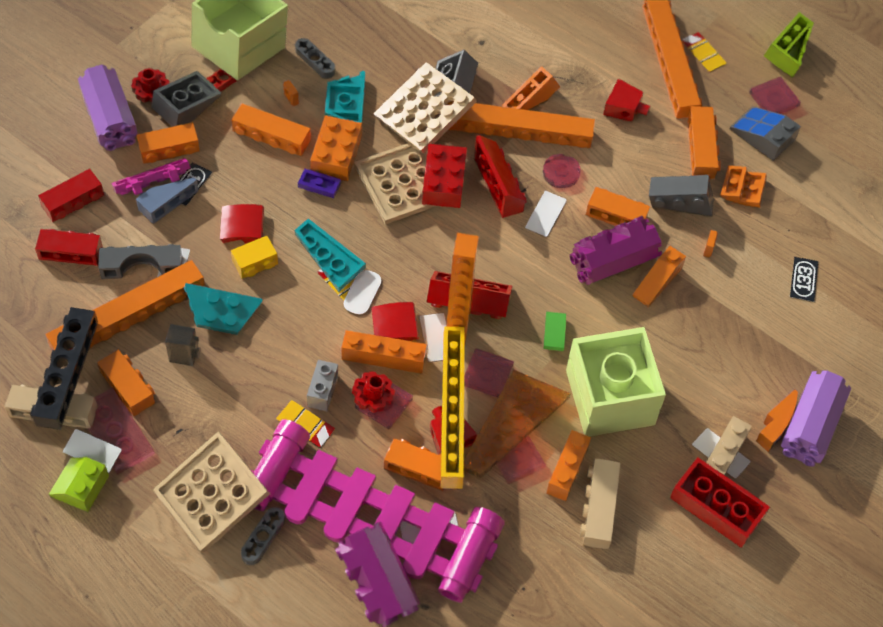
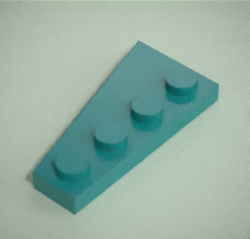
(331, 256)

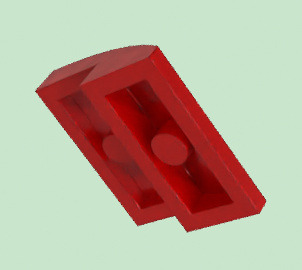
(242, 223)
(395, 321)

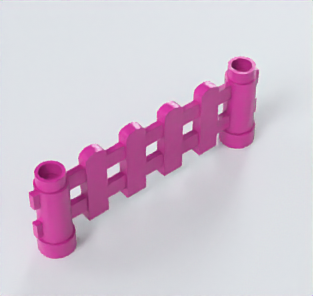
(473, 544)

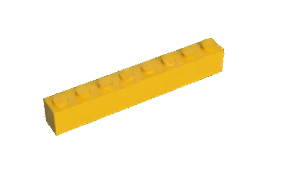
(453, 408)

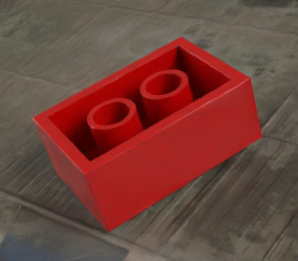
(444, 175)

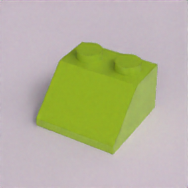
(80, 482)

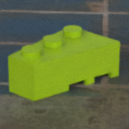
(790, 45)

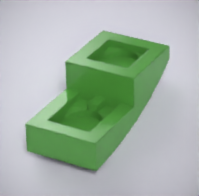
(554, 331)

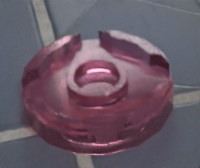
(561, 171)

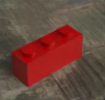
(71, 195)
(68, 247)

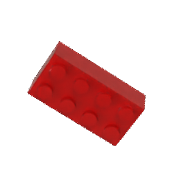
(719, 502)

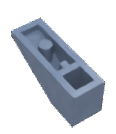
(163, 199)

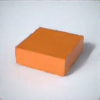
(291, 93)
(710, 243)

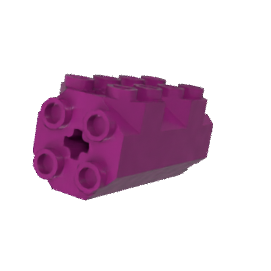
(615, 250)
(379, 575)

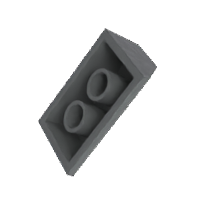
(458, 68)

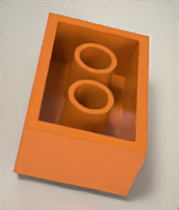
(336, 147)

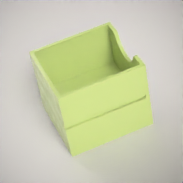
(239, 32)
(615, 381)

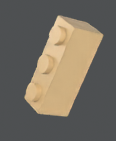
(729, 445)

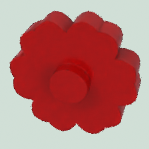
(147, 83)
(373, 391)

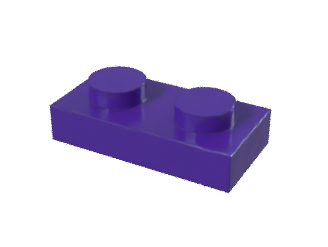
(319, 183)

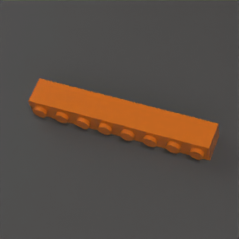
(671, 56)
(526, 125)
(462, 281)
(140, 303)

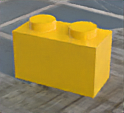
(254, 257)

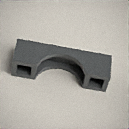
(117, 260)

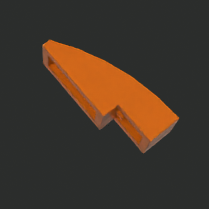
(777, 422)

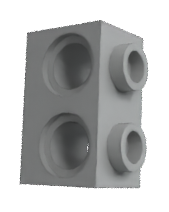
(322, 385)

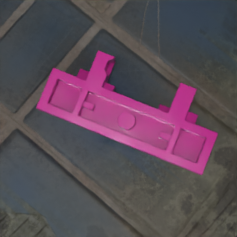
(143, 179)

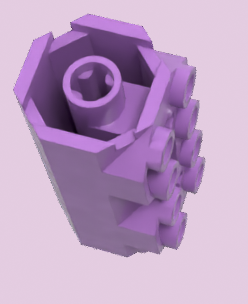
(107, 107)
(815, 417)

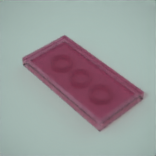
(118, 428)

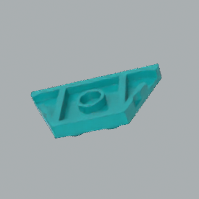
(346, 98)
(220, 309)

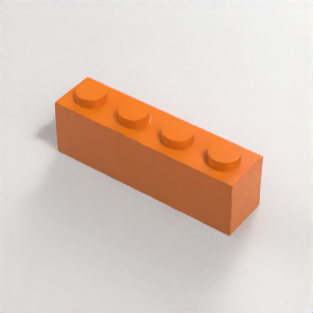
(271, 129)
(703, 141)
(383, 351)

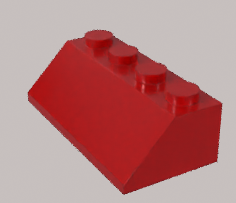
(498, 177)
(487, 296)

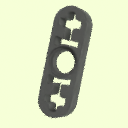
(317, 65)
(259, 552)

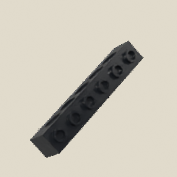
(54, 415)

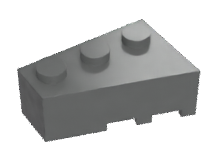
(682, 194)

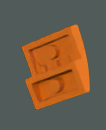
(743, 186)

